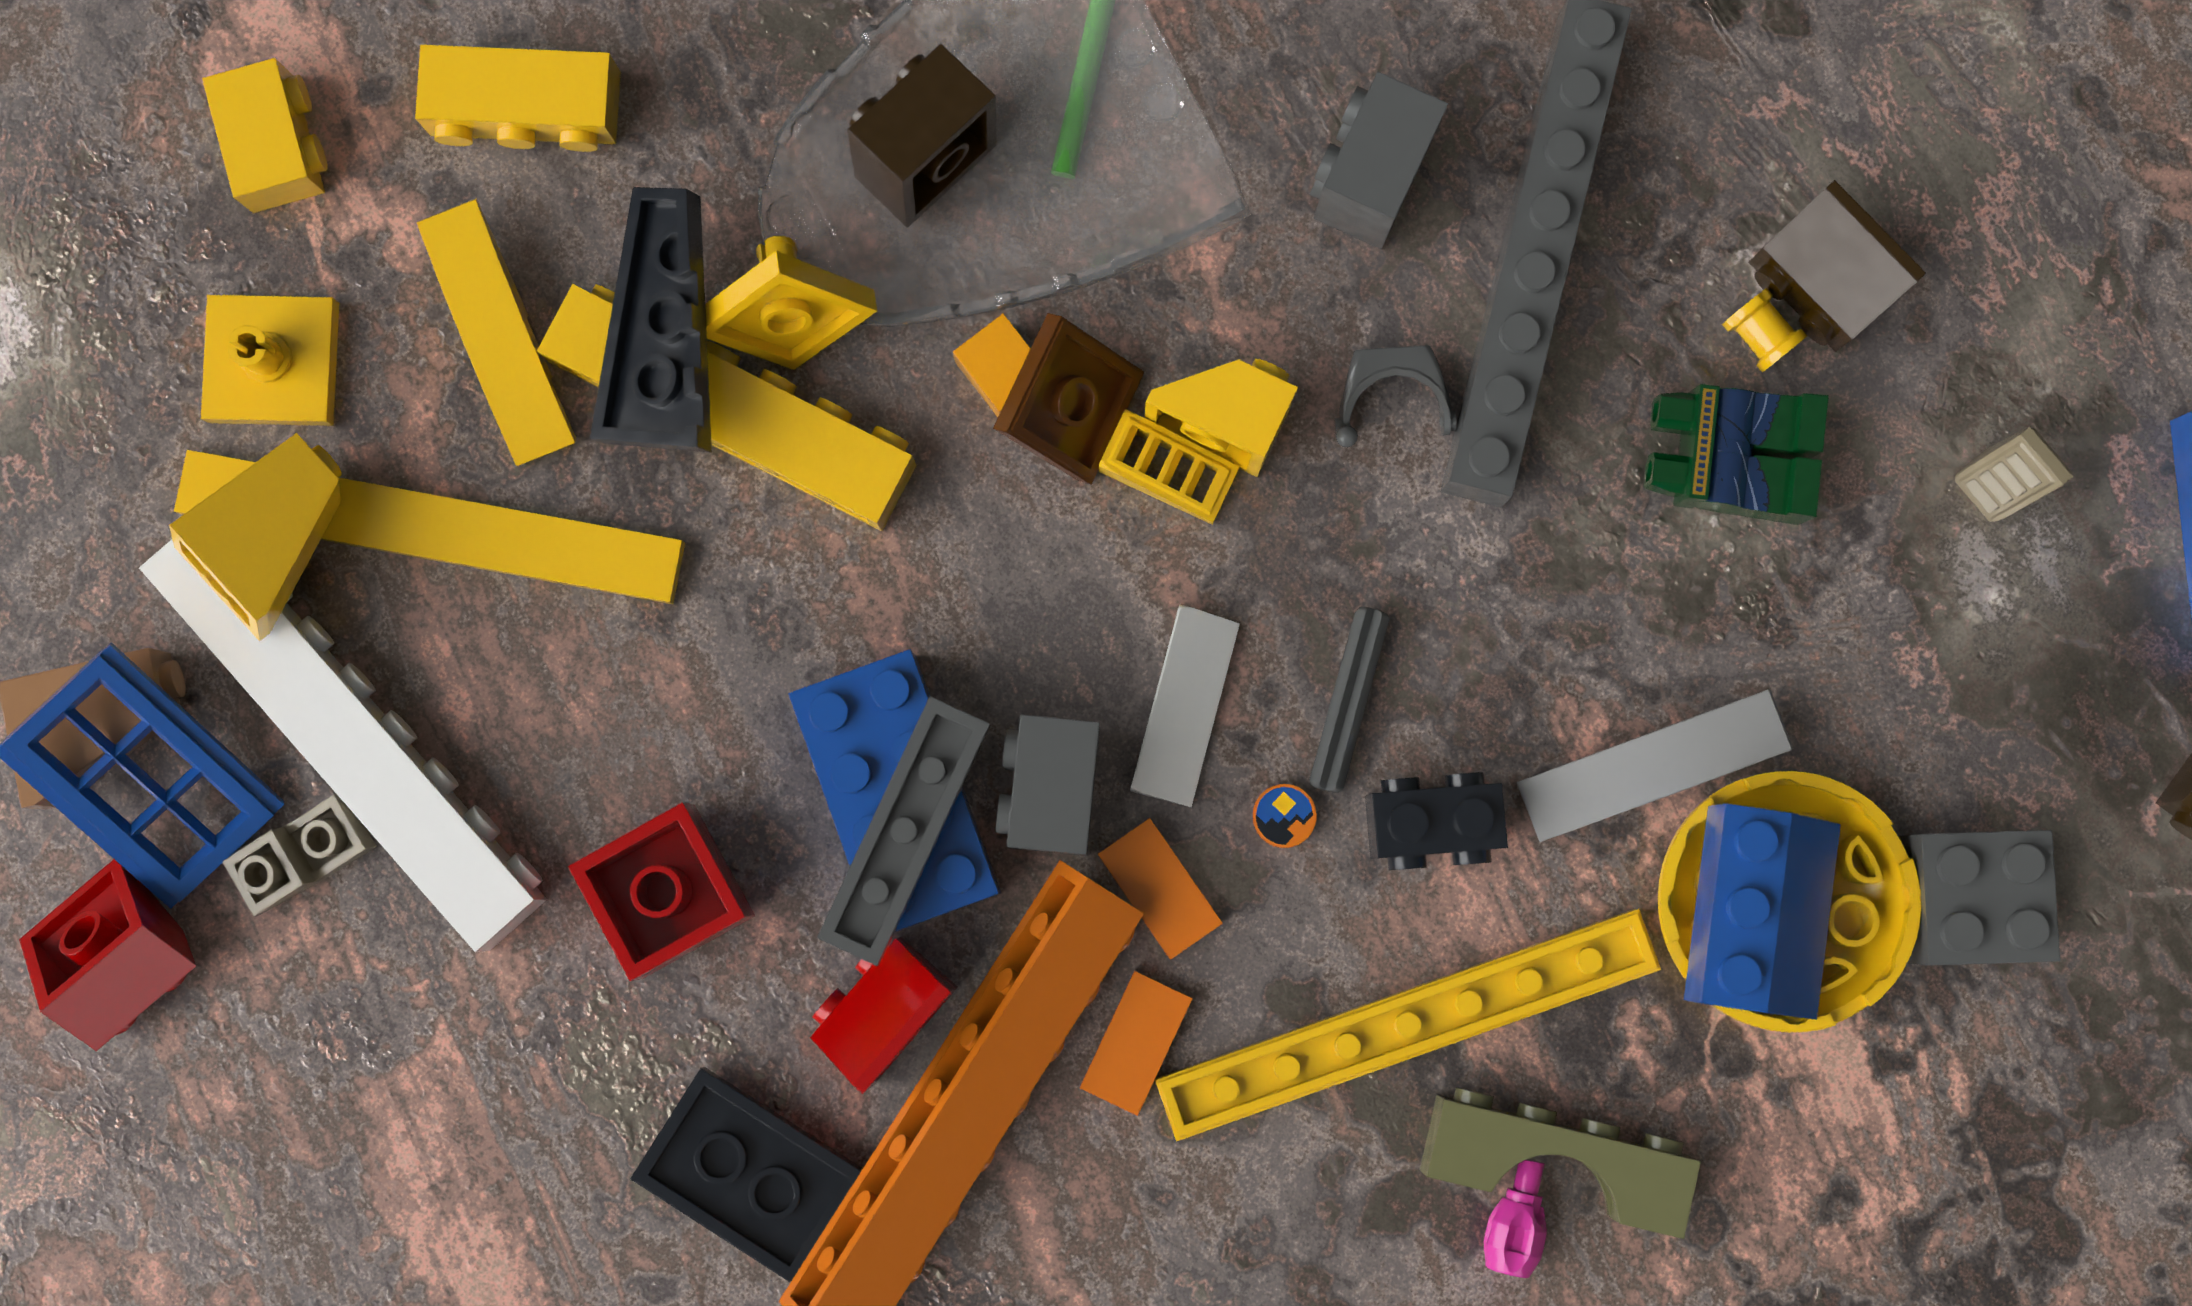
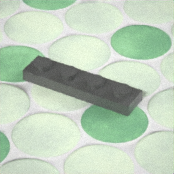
(903, 831)

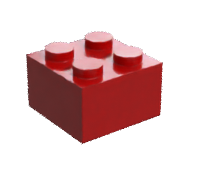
(661, 891)

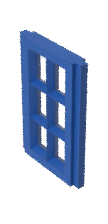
(102, 822)

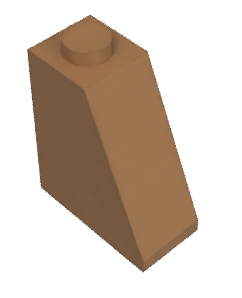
(109, 715)

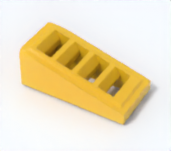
(1156, 435)

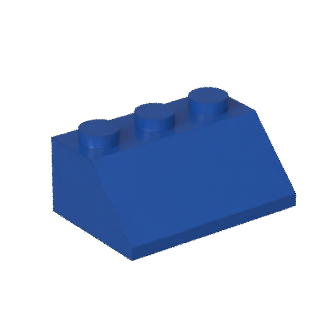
(1762, 911)

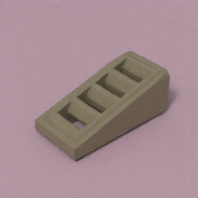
(2012, 474)

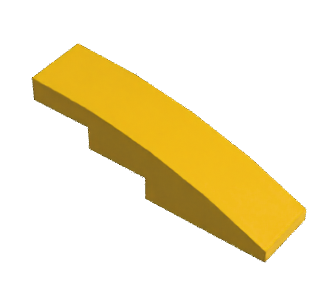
(496, 331)

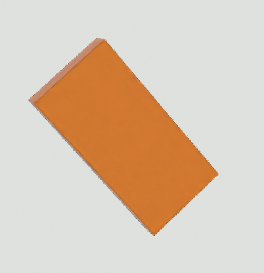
(1160, 888)
(1135, 1043)

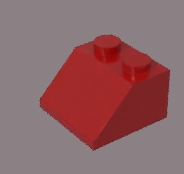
(105, 956)
(880, 1014)

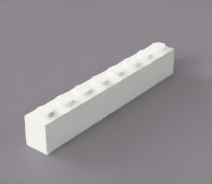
(364, 758)

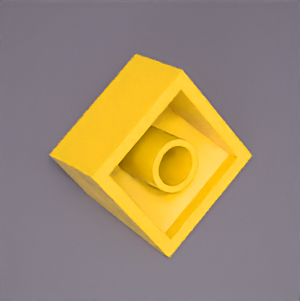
(1227, 410)

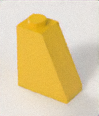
(262, 530)

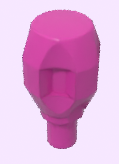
(1517, 1225)

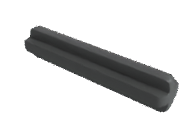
(1349, 699)

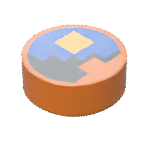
(1284, 816)

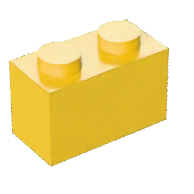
(265, 135)

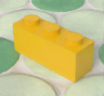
(518, 96)

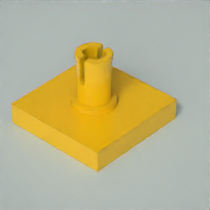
(786, 307)
(270, 360)

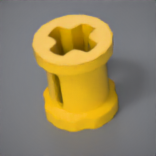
(1764, 329)

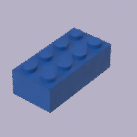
(856, 738)

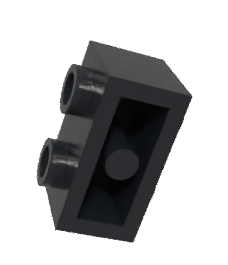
(1417, 822)

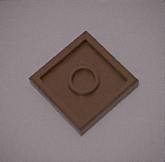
(1068, 398)

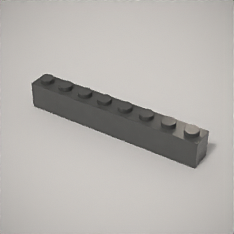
(1535, 252)

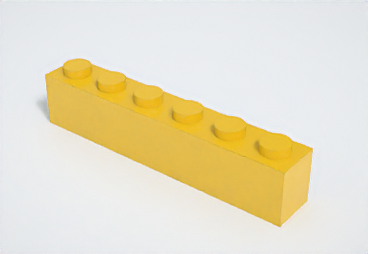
(759, 418)

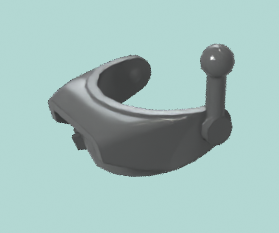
(1379, 363)

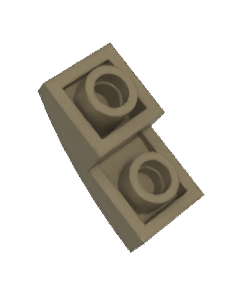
(298, 855)

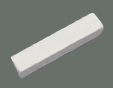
(1185, 706)

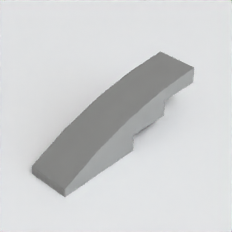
(1655, 765)

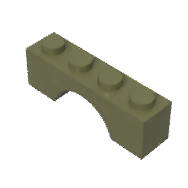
(1641, 1183)

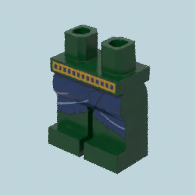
(1717, 445)

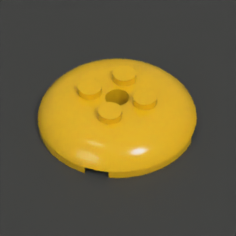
(1872, 901)

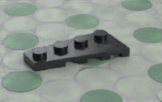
(656, 342)

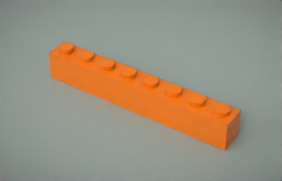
(968, 1096)

